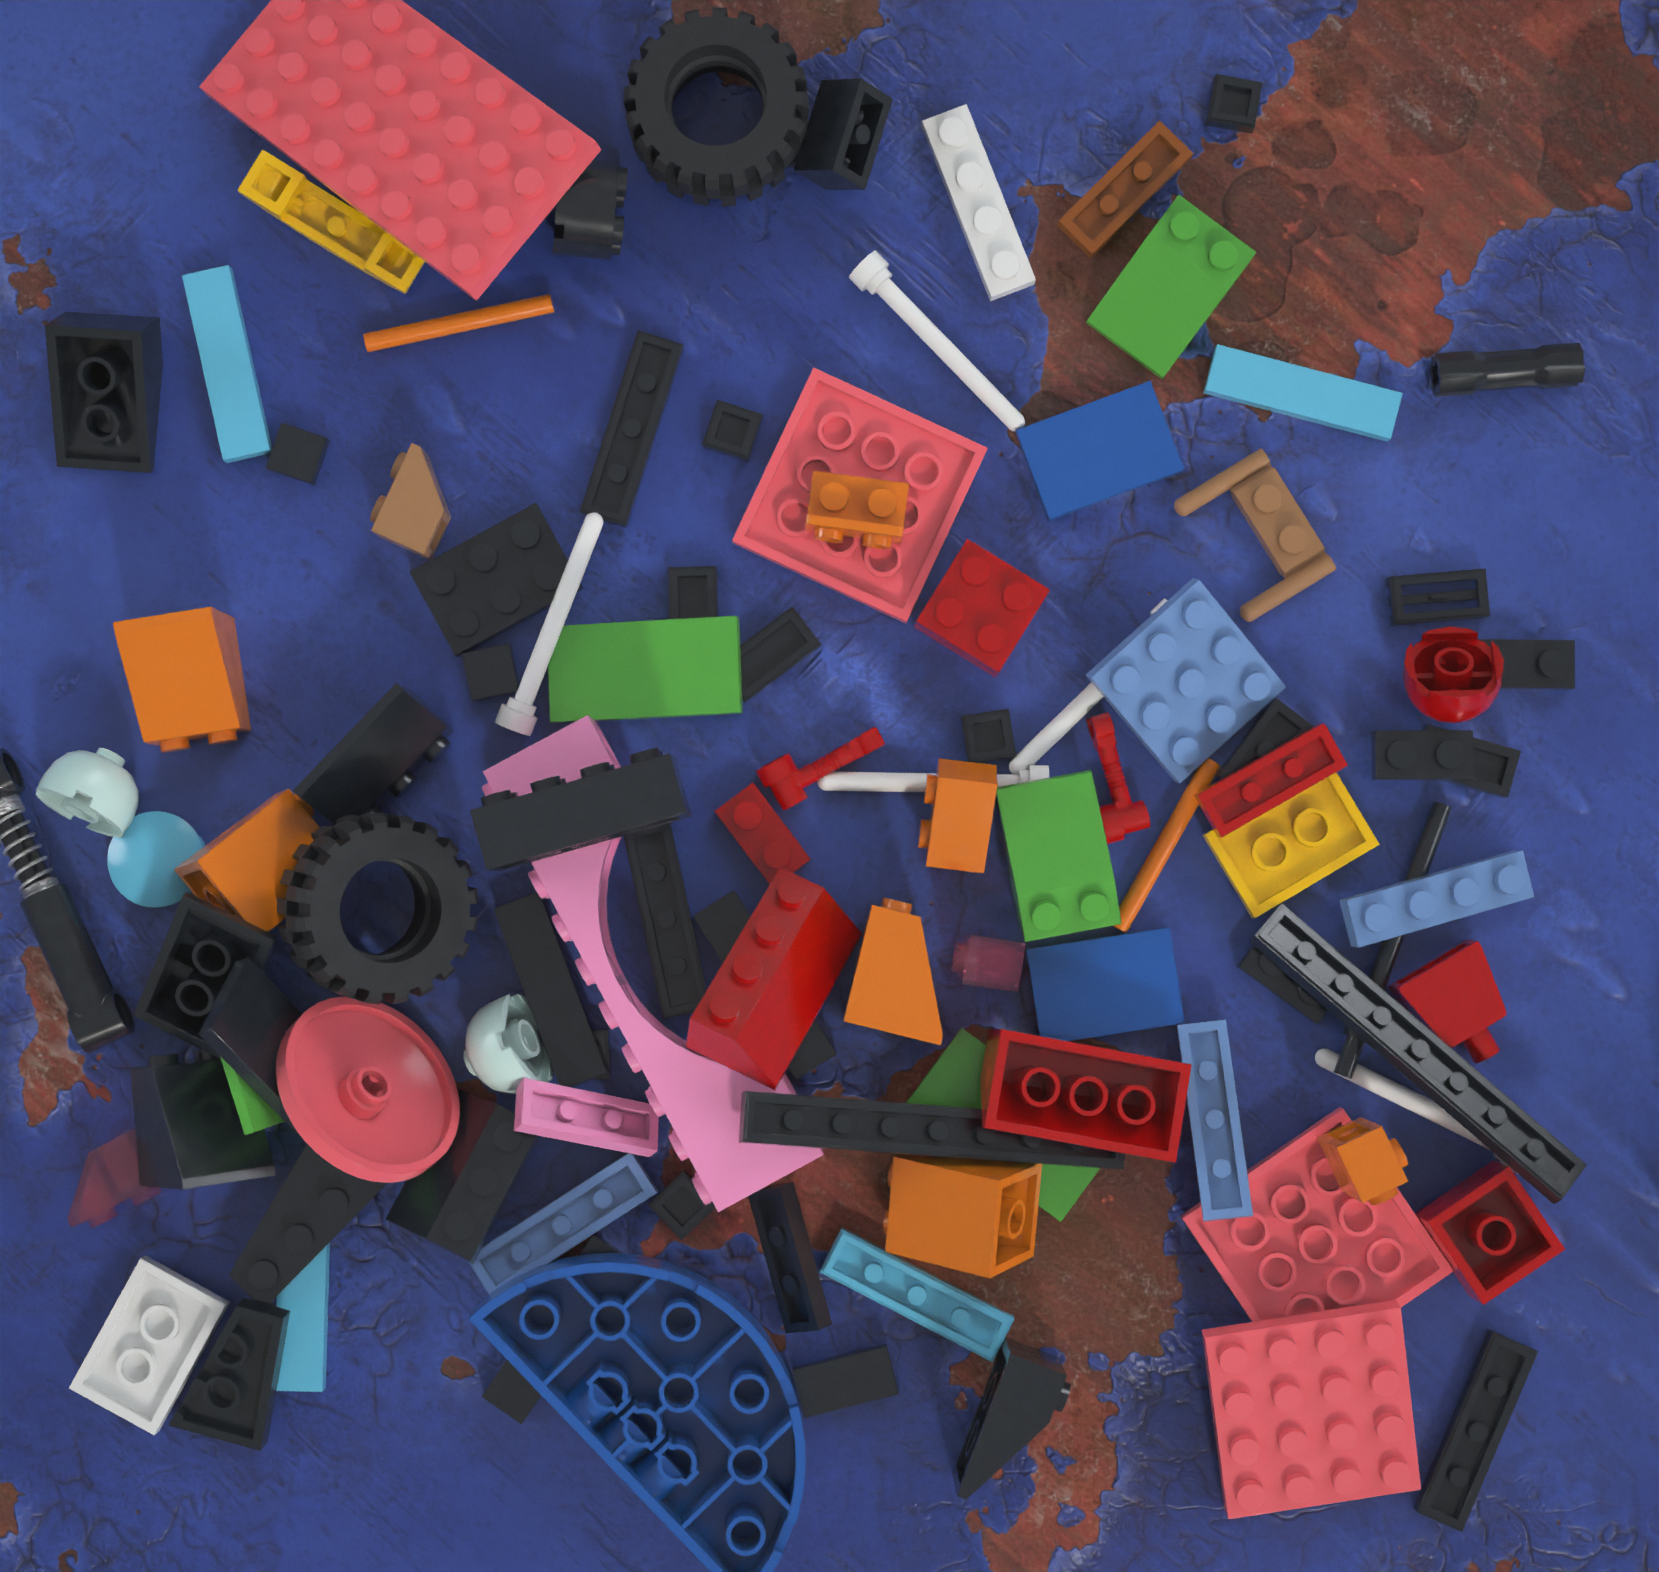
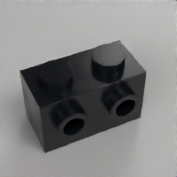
(843, 134)

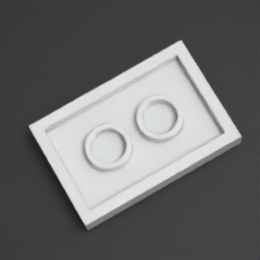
(149, 1345)

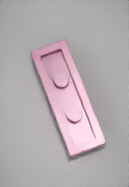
(586, 1117)

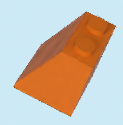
(184, 677)
(247, 861)
(893, 976)
(962, 1212)

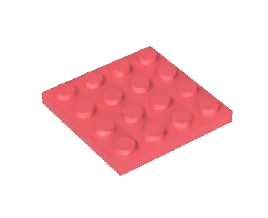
(862, 436)
(1313, 1242)
(1312, 1409)

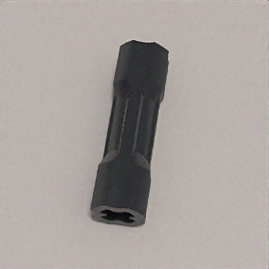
(1536, 367)

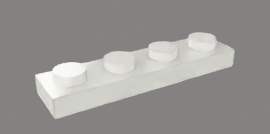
(978, 202)

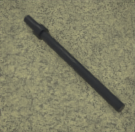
(1390, 948)

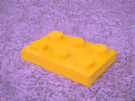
(1293, 845)

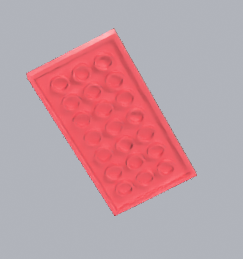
(404, 128)

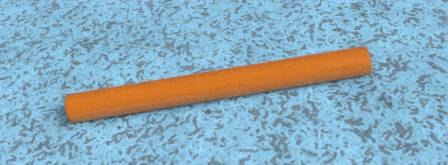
(458, 322)
(1165, 844)

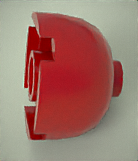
(1452, 674)

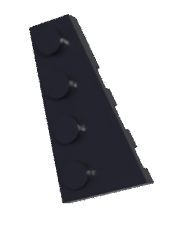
(299, 1224)

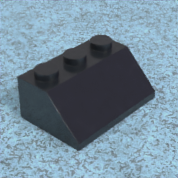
(376, 757)
(468, 1186)

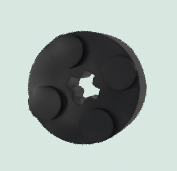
(587, 216)

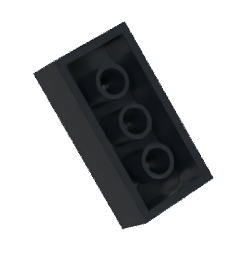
(580, 812)

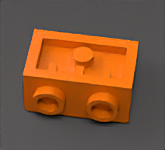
(856, 508)

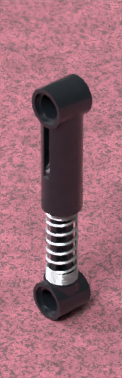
(95, 1008)

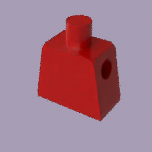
(1455, 999)

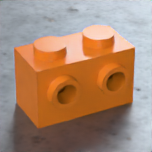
(960, 815)
(1365, 1160)

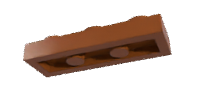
(1125, 189)

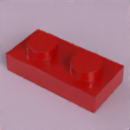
(761, 833)

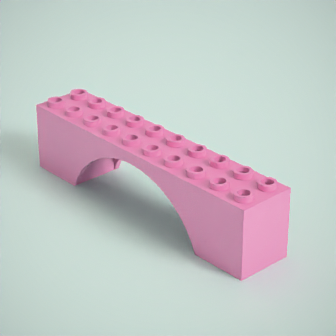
(688, 1087)

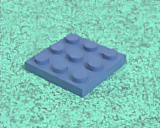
(1186, 680)

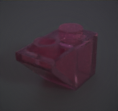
(988, 962)
(107, 1181)

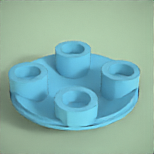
(146, 857)

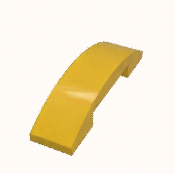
(329, 222)

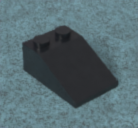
(105, 390)
(195, 965)
(1012, 1410)

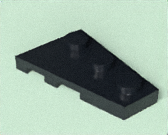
(239, 1381)

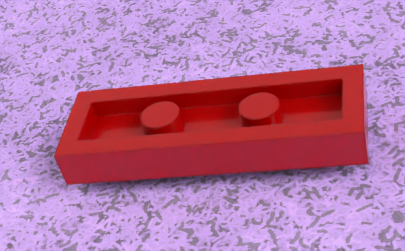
(1271, 780)

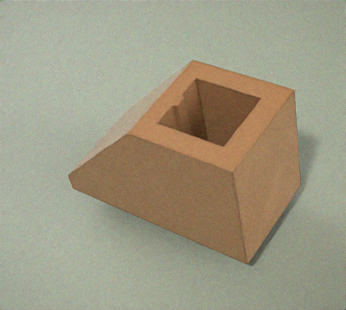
(414, 509)

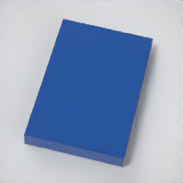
(1099, 451)
(1105, 985)

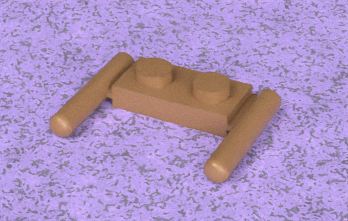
(1275, 522)

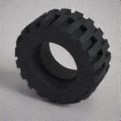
(706, 47)
(438, 917)

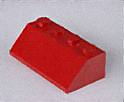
(774, 980)
(1083, 1094)

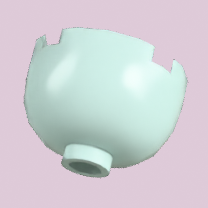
(91, 789)
(505, 1045)

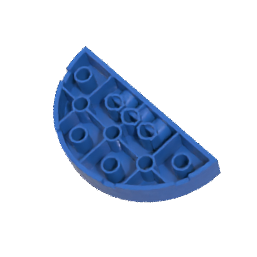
(667, 1391)

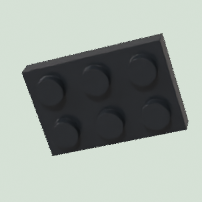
(493, 580)

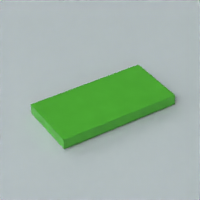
(646, 670)
(957, 1083)

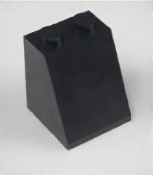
(191, 1126)

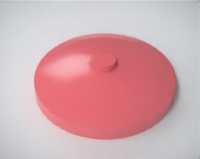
(367, 1089)

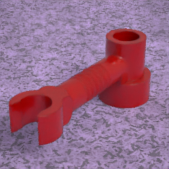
(788, 781)
(1122, 814)

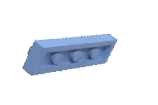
(1436, 898)
(1215, 1121)
(564, 1222)

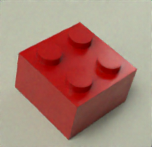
(981, 608)
(1490, 1231)

